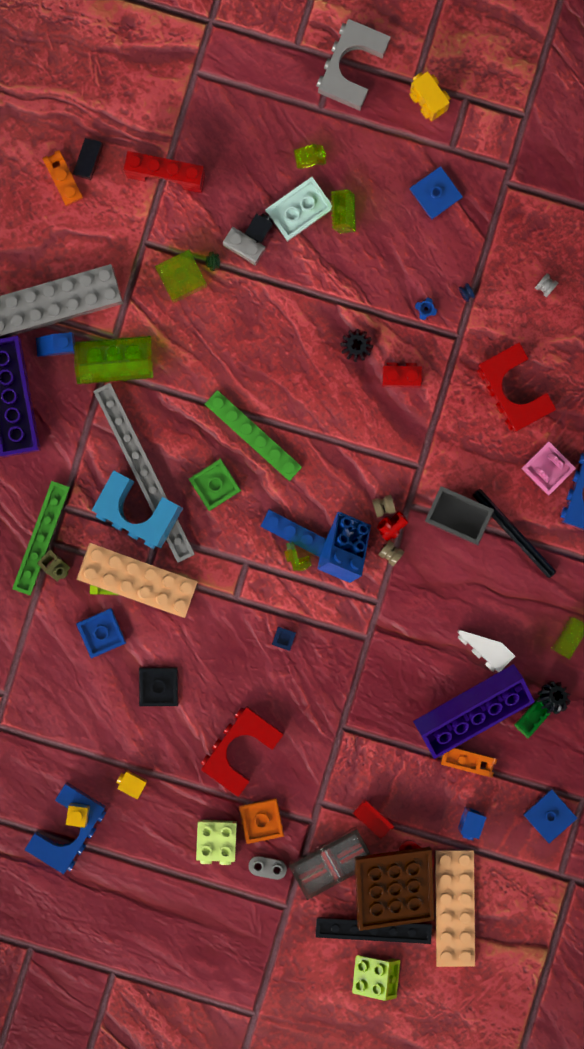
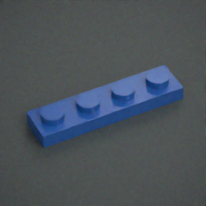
(293, 532)

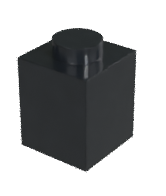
(259, 228)

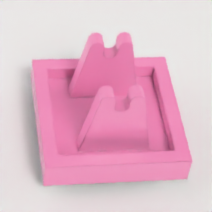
(548, 468)

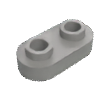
(268, 865)

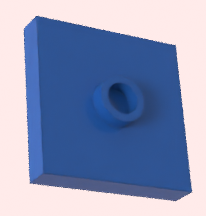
(436, 193)
(101, 633)
(550, 816)

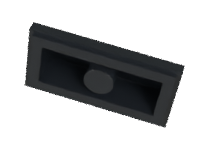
(88, 158)

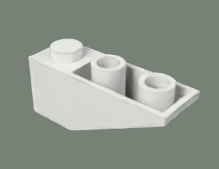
(492, 651)

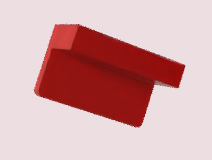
(373, 818)

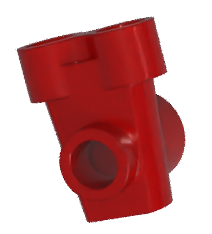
(391, 528)

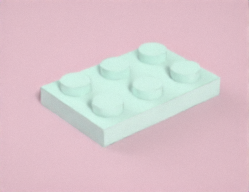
(299, 209)

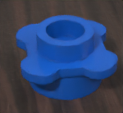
(427, 303)

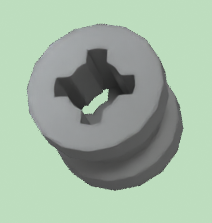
(546, 285)

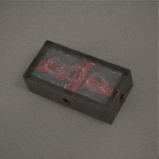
(329, 863)

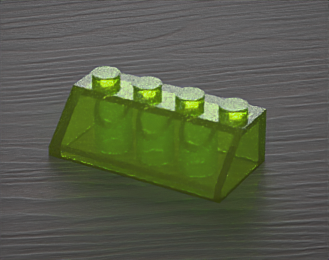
(113, 360)

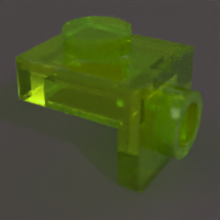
(310, 156)
(297, 564)

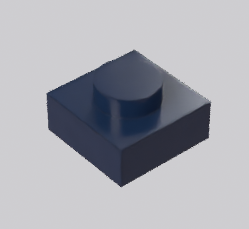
(284, 638)

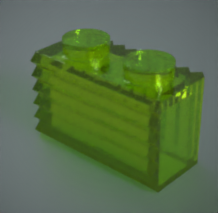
(343, 211)
(570, 638)

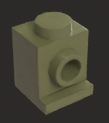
(57, 568)

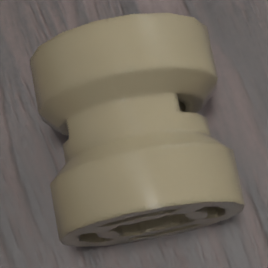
(388, 505)
(391, 553)

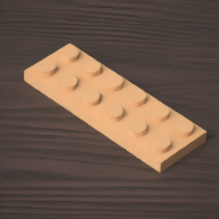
(136, 580)
(455, 908)

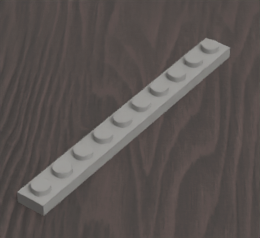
(140, 465)

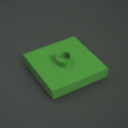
(214, 484)

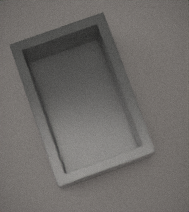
(459, 515)

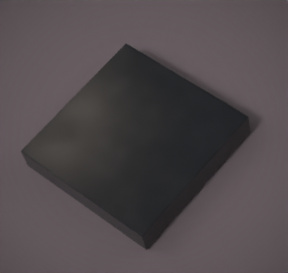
(158, 686)

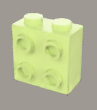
(216, 841)

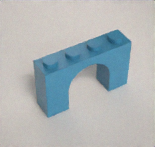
(110, 507)

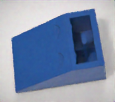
(345, 548)

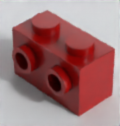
(401, 376)

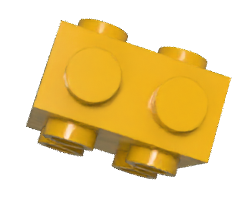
(429, 96)

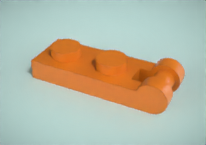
(63, 178)
(469, 761)

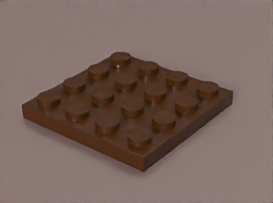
(394, 888)

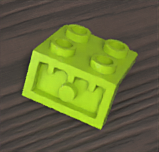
(376, 977)

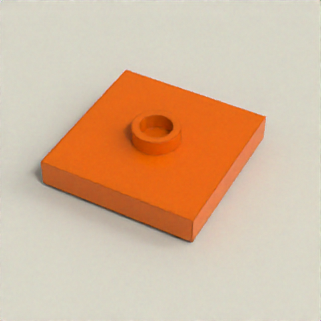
(261, 821)

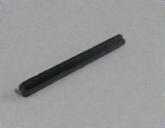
(515, 534)

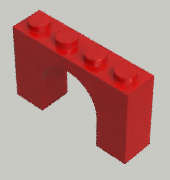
(140, 166)
(493, 372)
(217, 764)

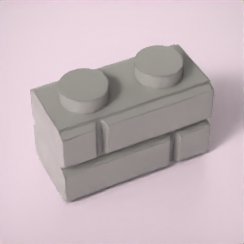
(244, 246)

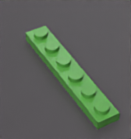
(253, 435)
(41, 537)

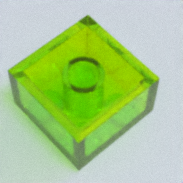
(181, 276)

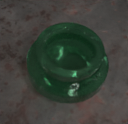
(213, 261)

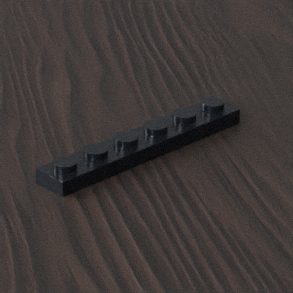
(347, 929)

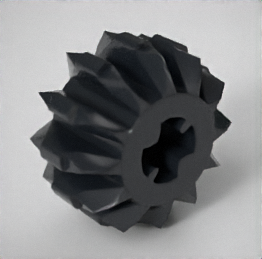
(363, 347)
(554, 697)

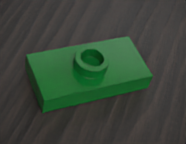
(532, 719)

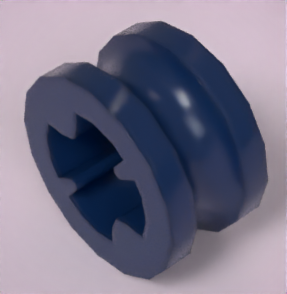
(467, 292)

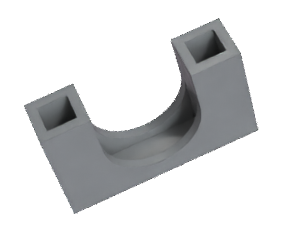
(353, 37)

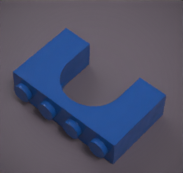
(574, 512)
(62, 855)

